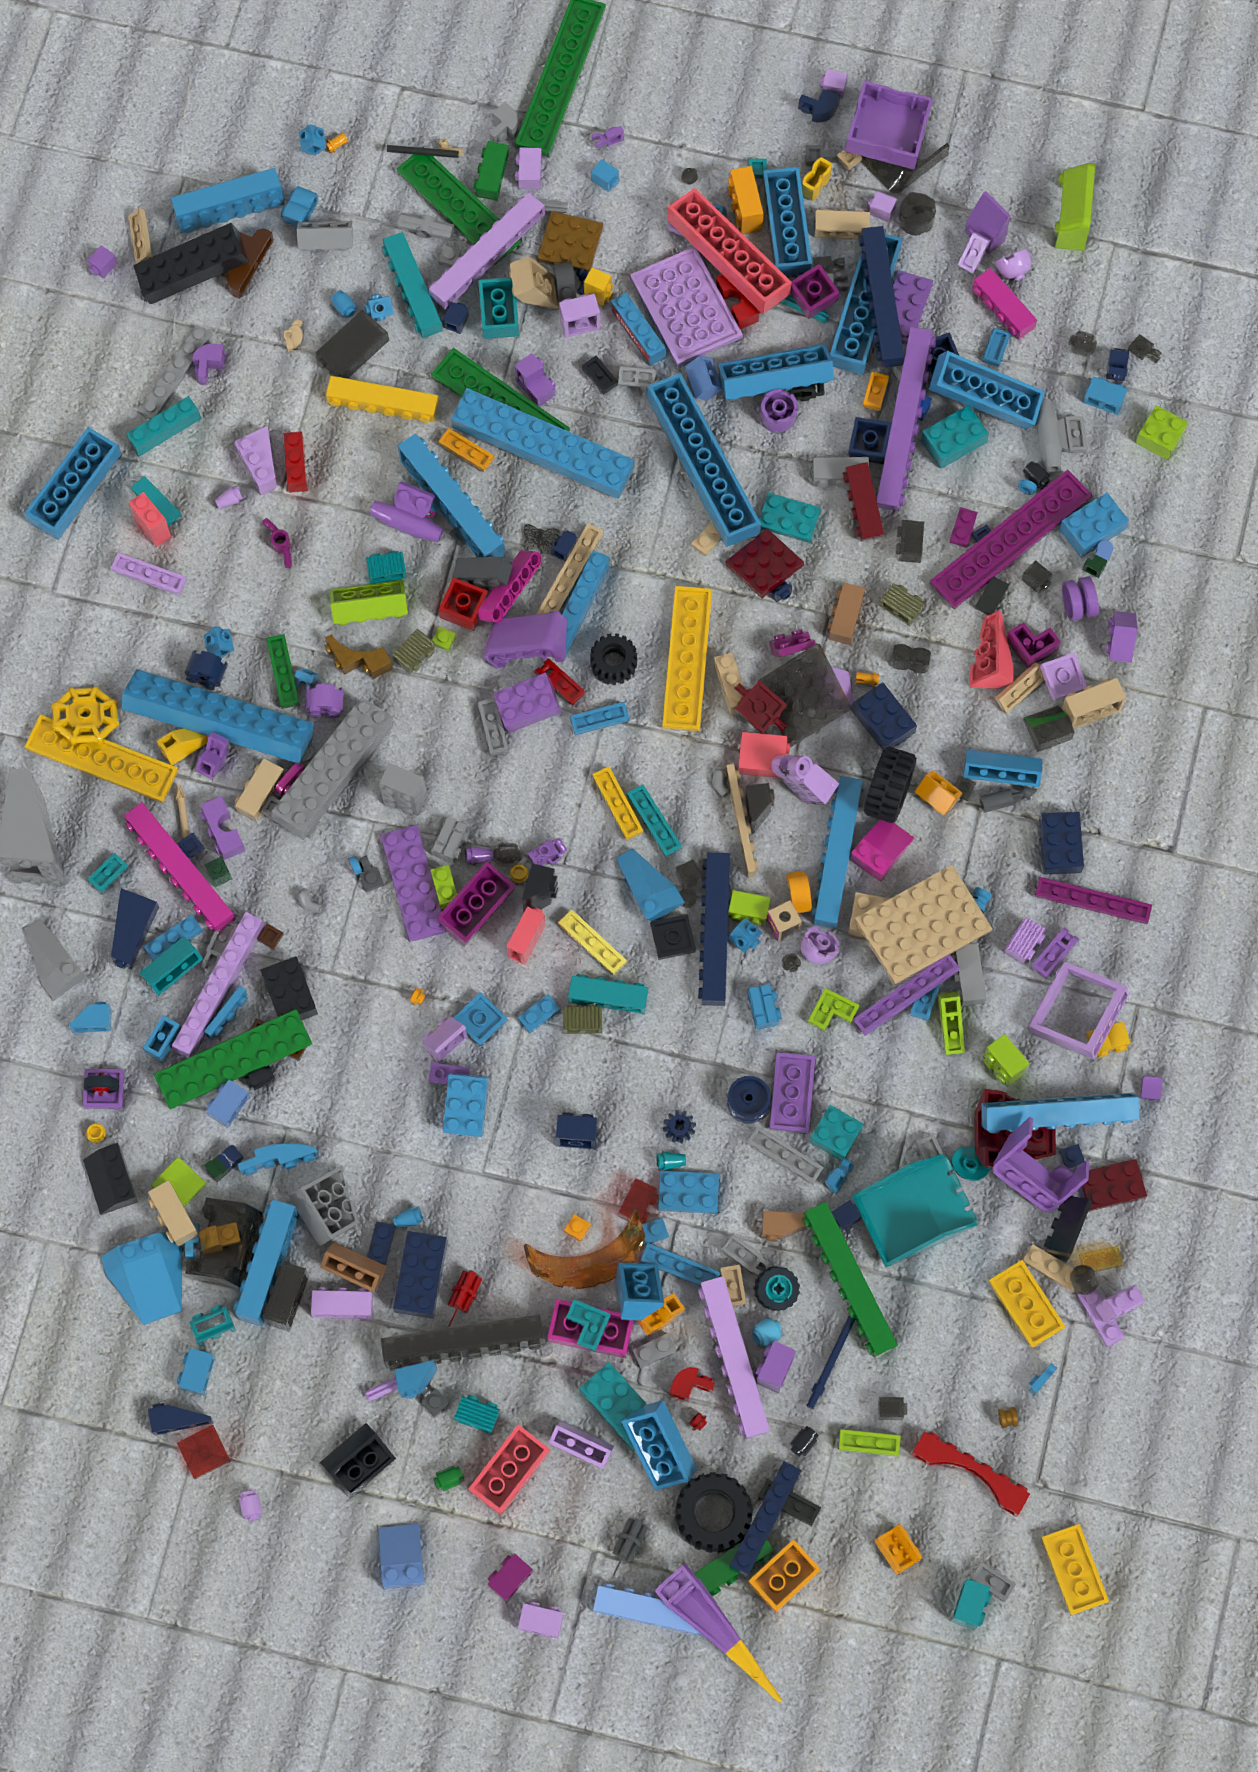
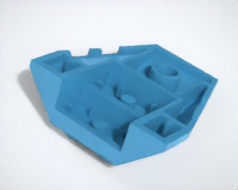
(148, 1276)

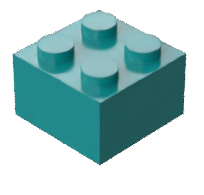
(836, 1133)
(970, 1604)

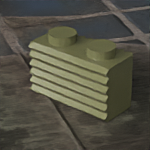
(902, 604)
(414, 651)
(582, 1019)

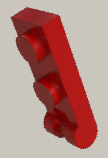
(561, 682)

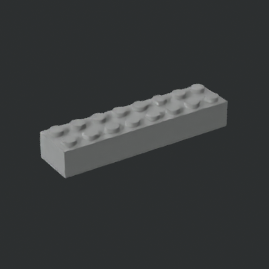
(332, 768)

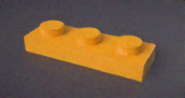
(466, 450)

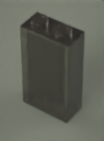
(352, 346)

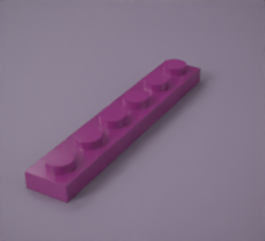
(1093, 900)

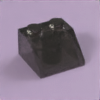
(758, 802)

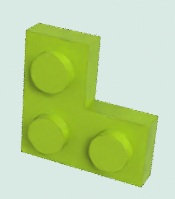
(829, 1005)

